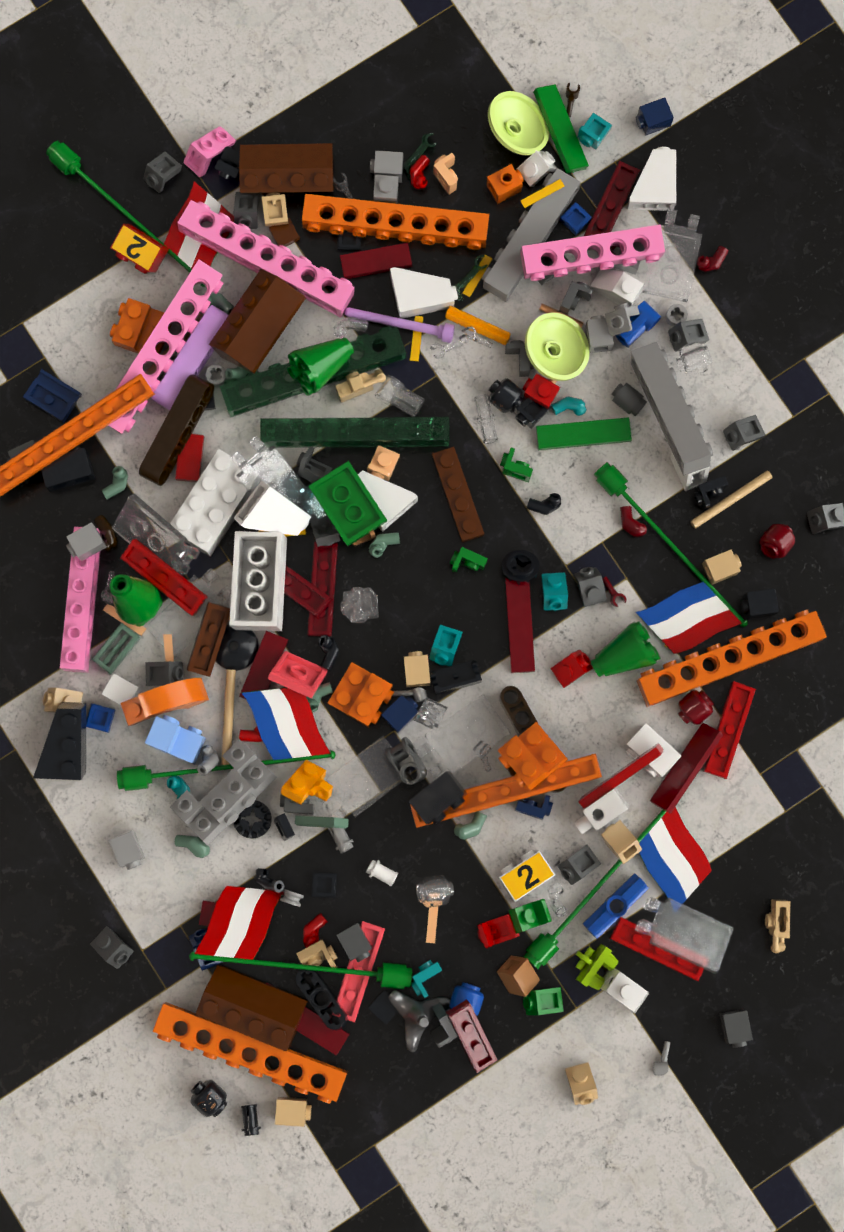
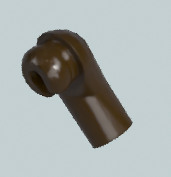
(107, 530)

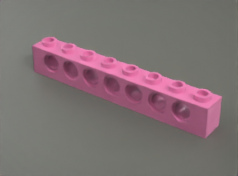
(199, 212)
(201, 274)

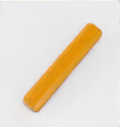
(481, 327)

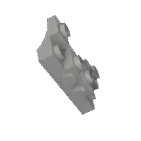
(228, 797)

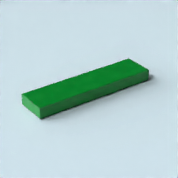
(560, 128)
(583, 433)

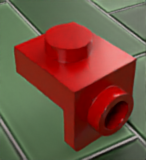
(540, 390)
(572, 668)
(496, 931)

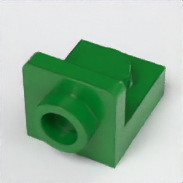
(518, 470)
(471, 558)
(530, 915)
(543, 1001)

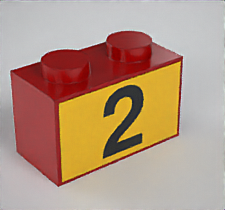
(139, 248)

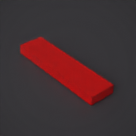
(163, 577)
(731, 726)
(621, 775)
(625, 934)

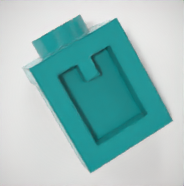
(445, 645)

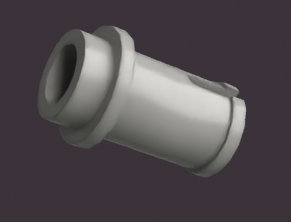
(341, 839)

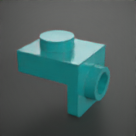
(594, 131)
(554, 591)
(427, 970)

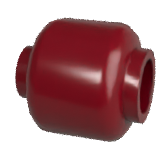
(777, 541)
(695, 707)

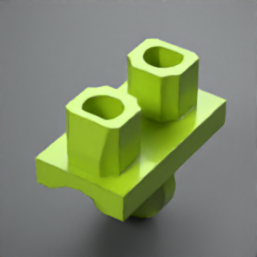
(601, 957)

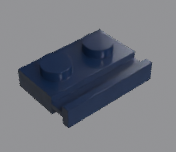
(52, 396)

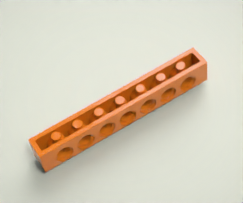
(430, 217)
(811, 631)
(166, 1031)

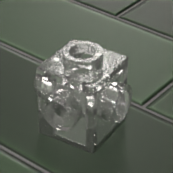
(360, 604)

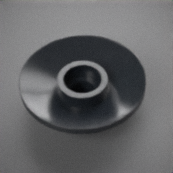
(243, 655)

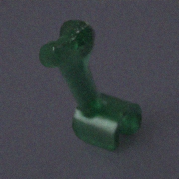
(415, 156)
(462, 283)

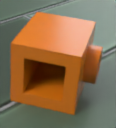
(505, 183)

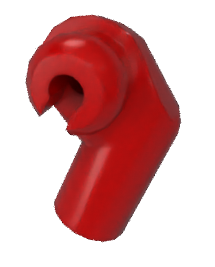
(416, 172)
(250, 735)
(310, 930)

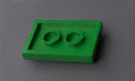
(347, 503)

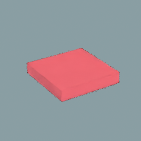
(297, 674)

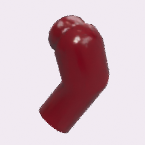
(712, 263)
(631, 525)

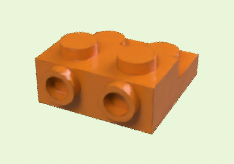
(135, 326)
(361, 695)
(531, 756)

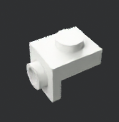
(537, 167)

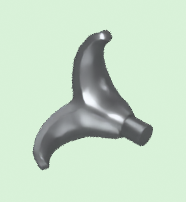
(416, 1015)

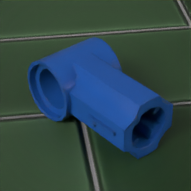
(640, 323)

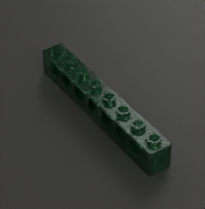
(282, 390)
(355, 432)

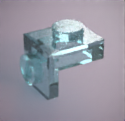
(311, 503)

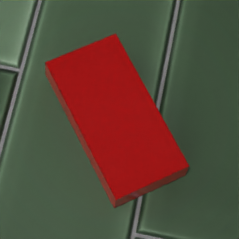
(190, 459)

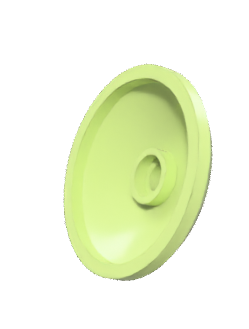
(517, 123)
(564, 340)

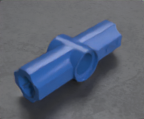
(626, 894)

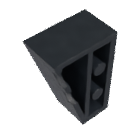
(65, 745)

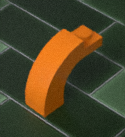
(164, 699)

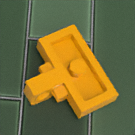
(307, 781)

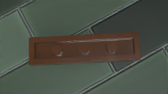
(458, 494)

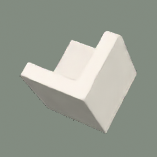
(120, 689)

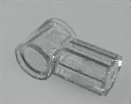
(394, 393)

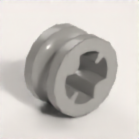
(681, 311)
(212, 368)
(291, 897)

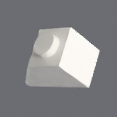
(617, 286)

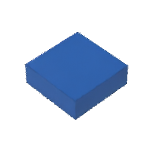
(575, 218)
(100, 718)

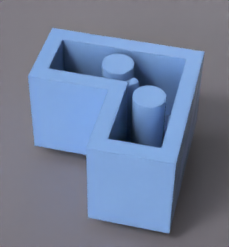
(174, 740)

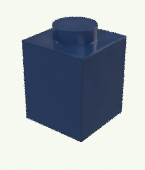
(654, 116)
(400, 713)

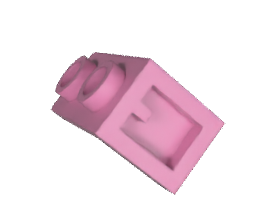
(205, 148)

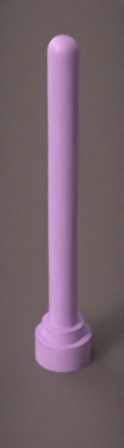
(443, 332)

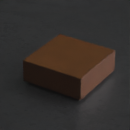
(284, 234)

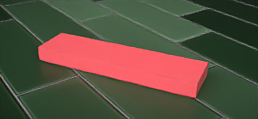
(353, 985)

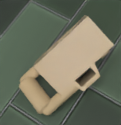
(358, 384)
(778, 924)

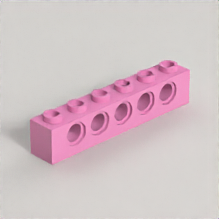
(649, 237)
(79, 613)

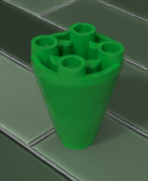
(318, 363)
(135, 599)
(626, 652)

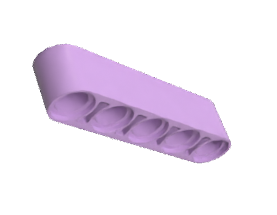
(191, 357)

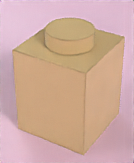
(722, 566)
(416, 669)
(621, 841)
(292, 1111)

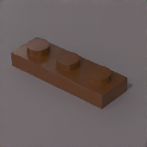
(208, 639)

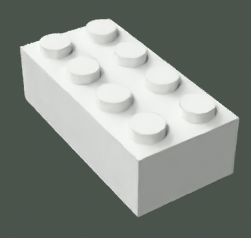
(211, 504)
(258, 581)

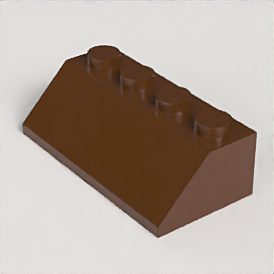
(286, 168)
(257, 321)
(251, 1007)

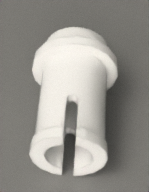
(381, 872)

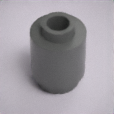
(628, 399)

